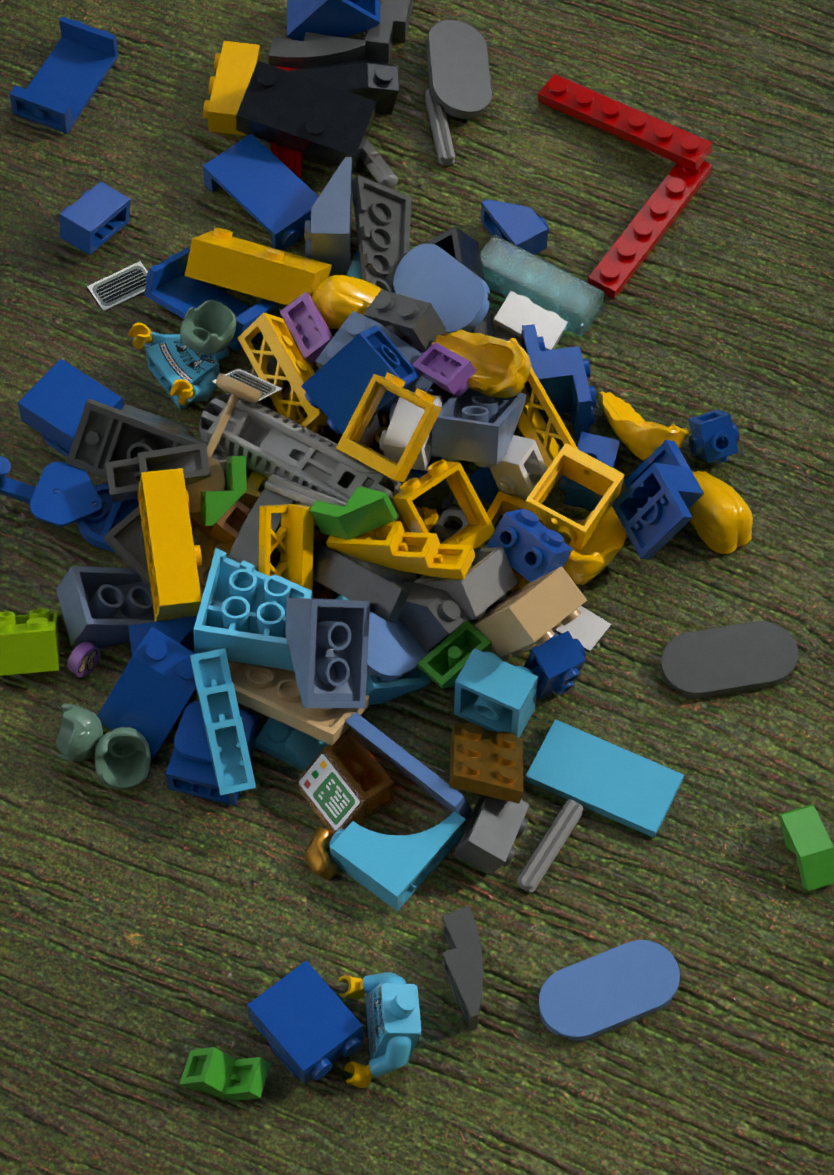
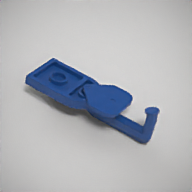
(68, 497)

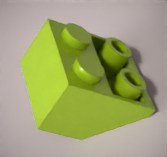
(29, 642)

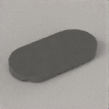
(458, 68)
(729, 659)

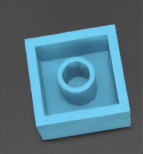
(495, 693)

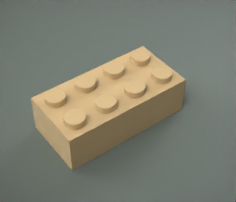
(531, 614)

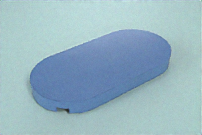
(447, 284)
(392, 649)
(609, 990)

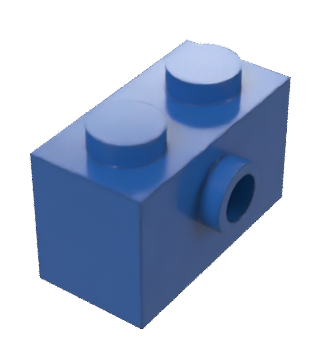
(94, 218)
(600, 448)

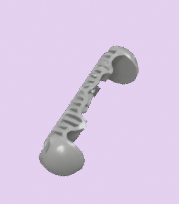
(289, 450)

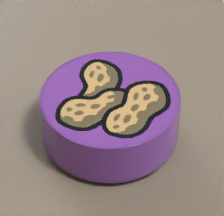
(83, 659)

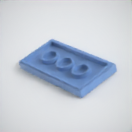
(409, 766)

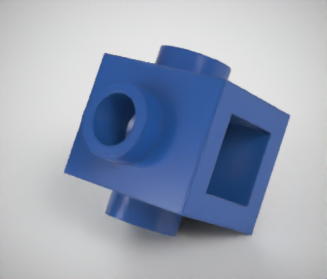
(713, 436)

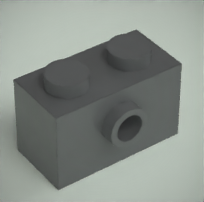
(407, 318)
(491, 833)

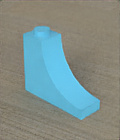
(394, 864)

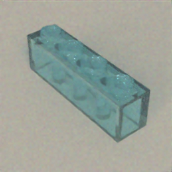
(516, 270)

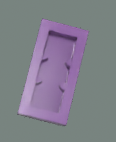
(307, 326)
(445, 369)

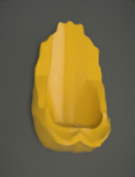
(340, 296)
(499, 363)
(633, 431)
(720, 515)
(598, 551)

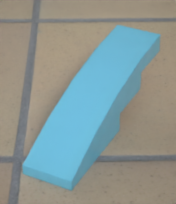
(222, 721)

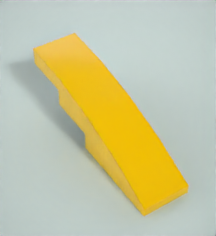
(407, 551)

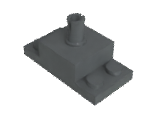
(117, 434)

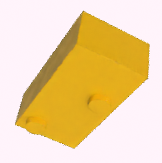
(253, 267)
(169, 544)

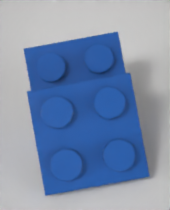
(563, 378)
(657, 499)

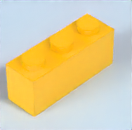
(227, 88)

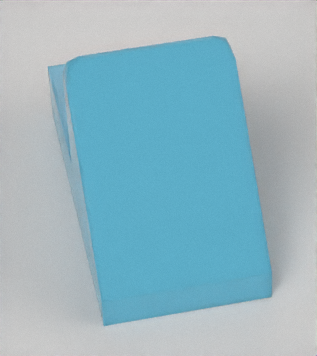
(288, 744)

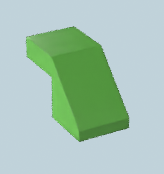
(216, 503)
(362, 513)
(810, 842)
(223, 1076)

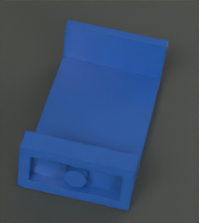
(67, 77)
(263, 189)
(178, 293)

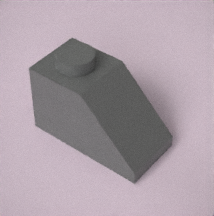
(430, 614)

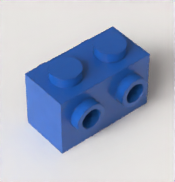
(529, 544)
(556, 664)

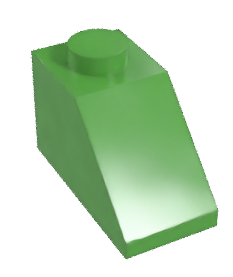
(449, 657)

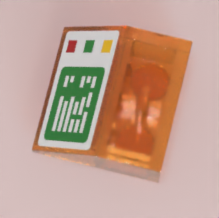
(345, 784)

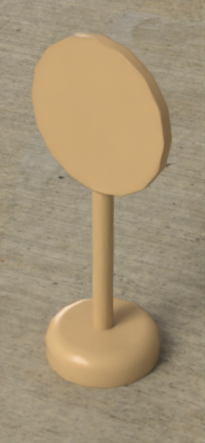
(217, 481)

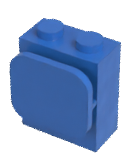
(58, 403)
(191, 761)
(306, 1023)

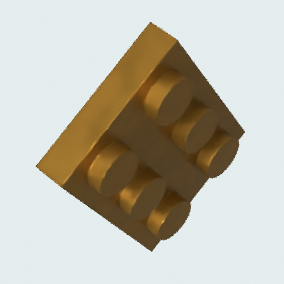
(486, 762)

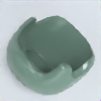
(208, 328)
(78, 733)
(122, 758)

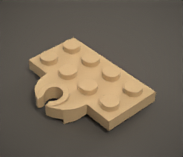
(277, 696)

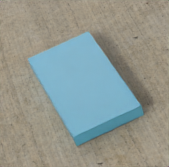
(604, 778)

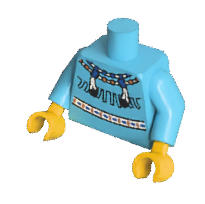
(180, 371)
(391, 1023)

